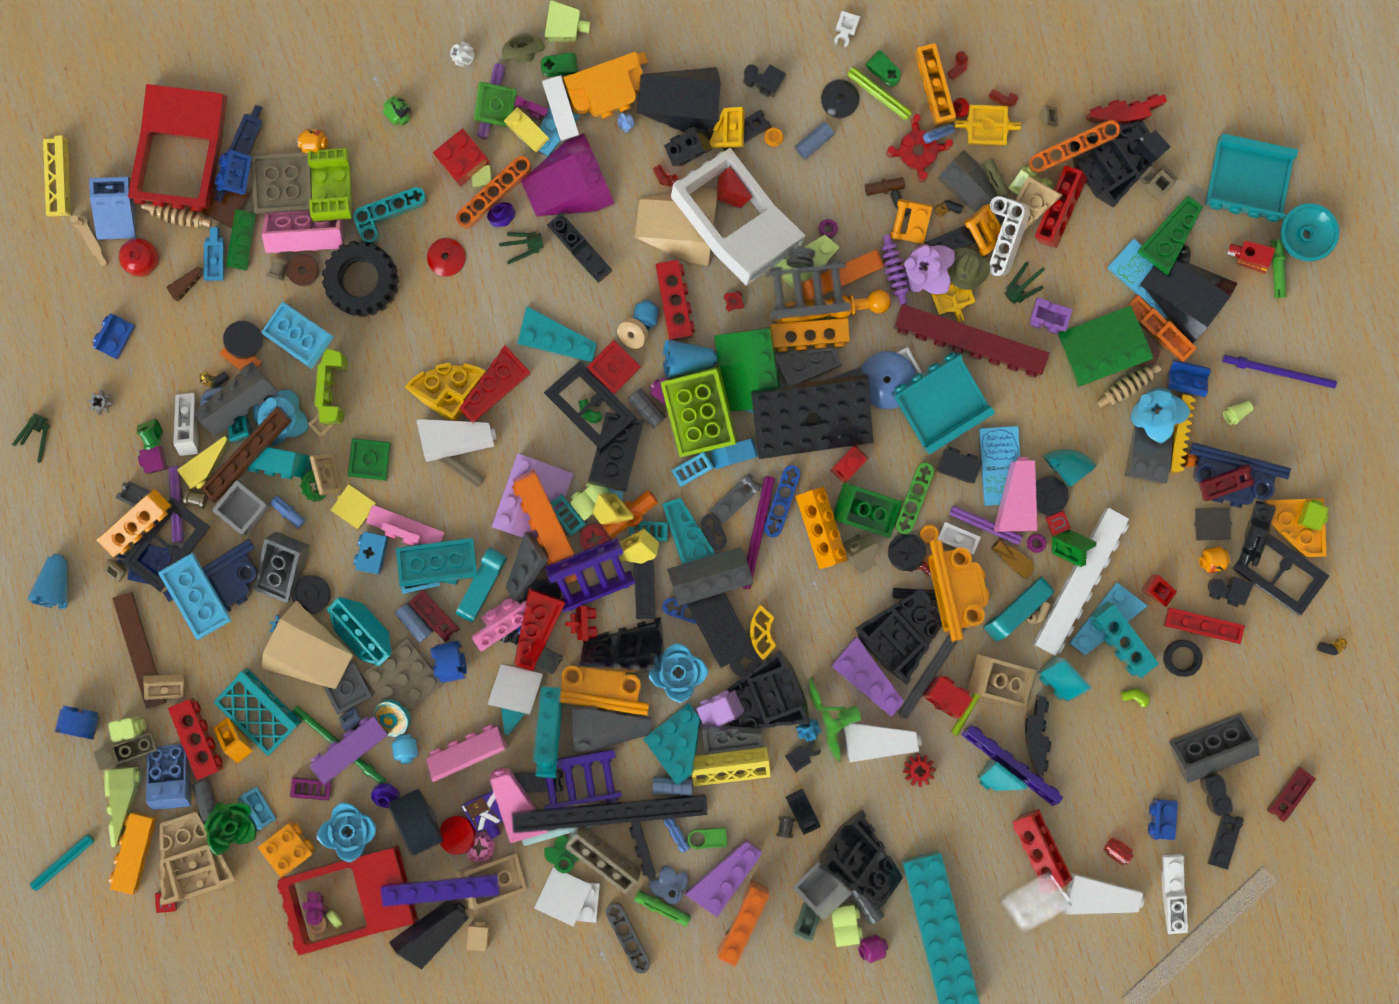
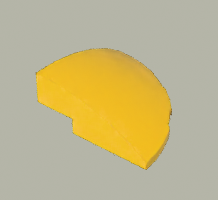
(445, 387)

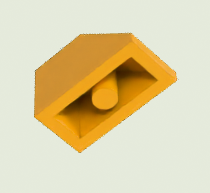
(232, 740)

